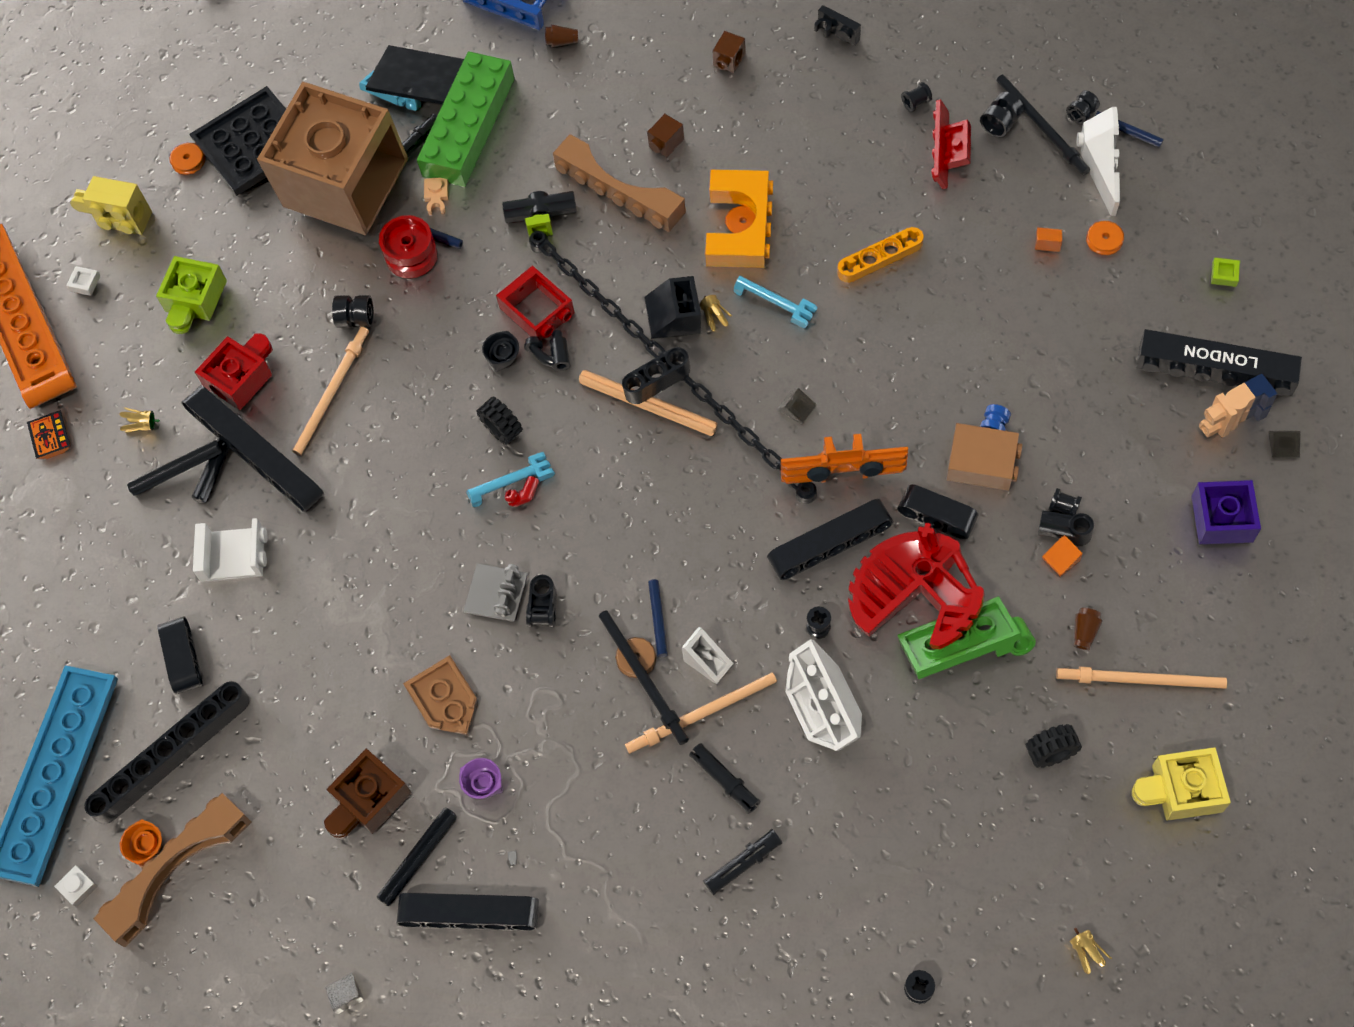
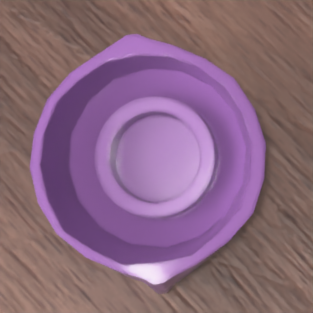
(480, 779)

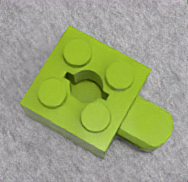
(181, 295)

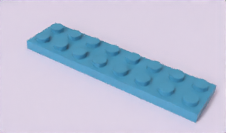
(52, 773)

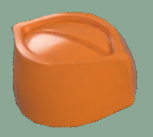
(141, 842)

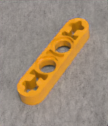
(882, 257)

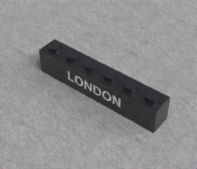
(1216, 361)

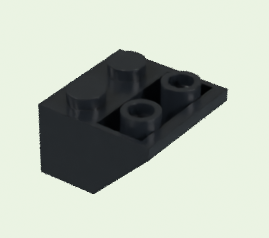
(674, 308)

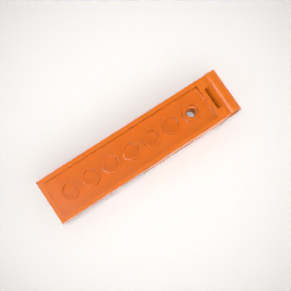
(27, 335)

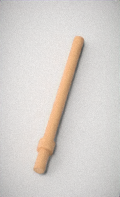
(352, 351)
(1086, 675)
(652, 736)

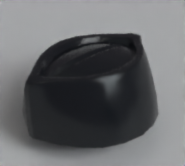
(500, 349)

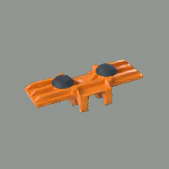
(830, 461)

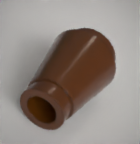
(560, 36)
(1086, 627)

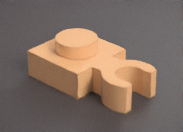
(435, 192)

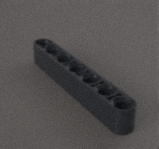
(252, 448)
(154, 754)

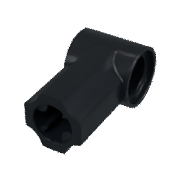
(1058, 525)

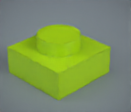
(539, 223)
(1225, 272)

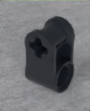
(541, 607)

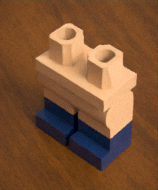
(1238, 405)

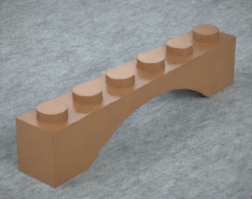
(656, 205)
(129, 910)

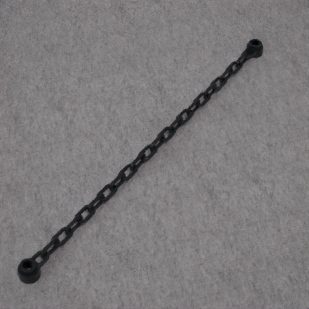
(541, 247)

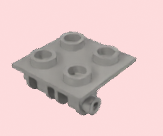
(496, 592)

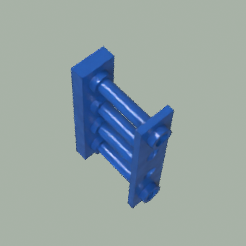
(514, 10)

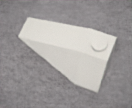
(1101, 156)

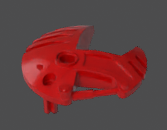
(893, 580)

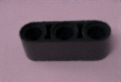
(661, 365)
(938, 510)
(180, 655)

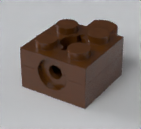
(355, 788)

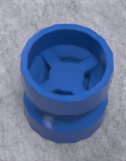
(996, 417)

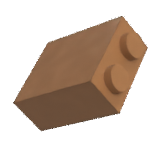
(984, 457)

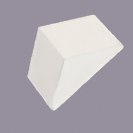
(705, 656)

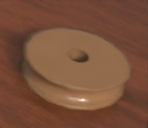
(645, 652)

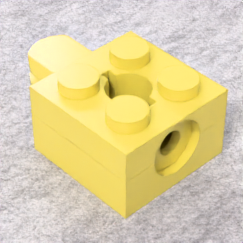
(114, 205)
(1185, 785)

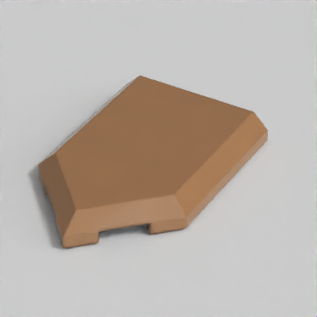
(443, 697)

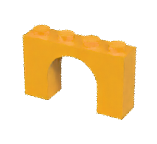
(747, 247)

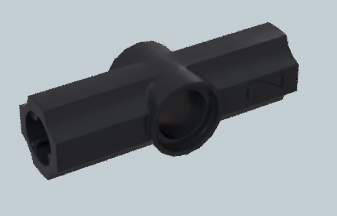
(539, 204)

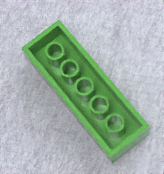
(466, 118)

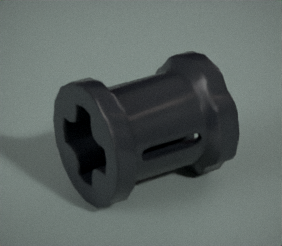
(916, 96)
(1064, 503)
(823, 616)

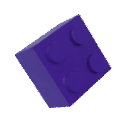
(1226, 512)

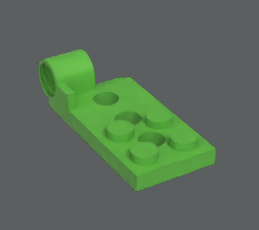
(1004, 636)

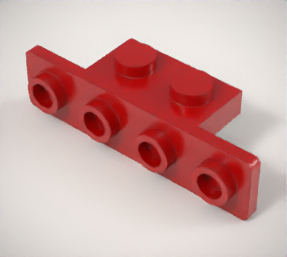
(951, 144)

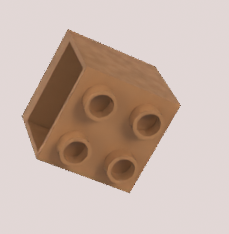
(333, 157)

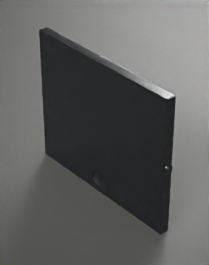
(414, 74)

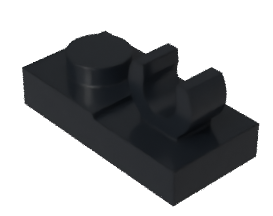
(838, 24)

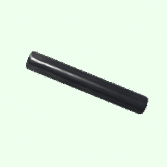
(174, 468)
(210, 474)
(416, 856)

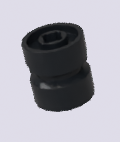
(1001, 114)
(349, 311)

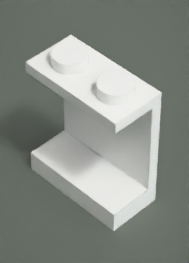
(229, 552)

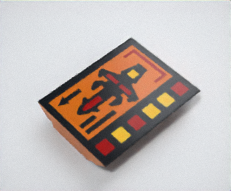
(48, 435)

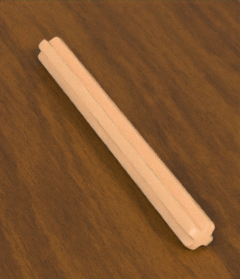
(652, 404)

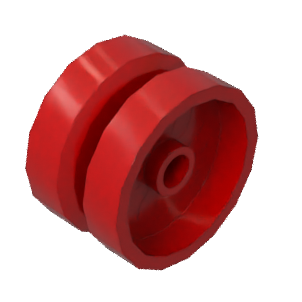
(408, 246)

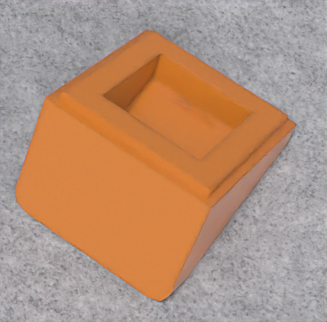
(1048, 239)
(1062, 556)

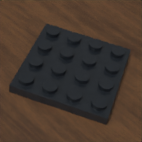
(238, 137)

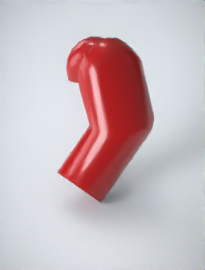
(523, 496)

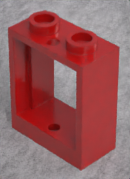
(523, 287)

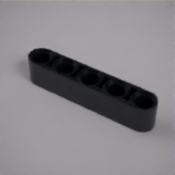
(830, 539)
(467, 911)

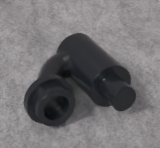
(559, 351)

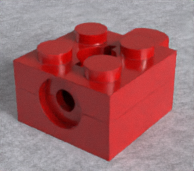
(230, 360)

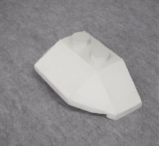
(822, 698)

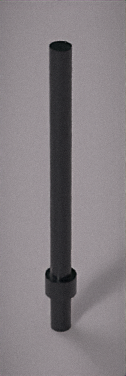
(1070, 154)
(668, 717)

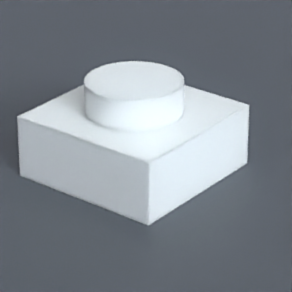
(83, 280)
(75, 886)

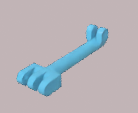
(800, 312)
(538, 467)

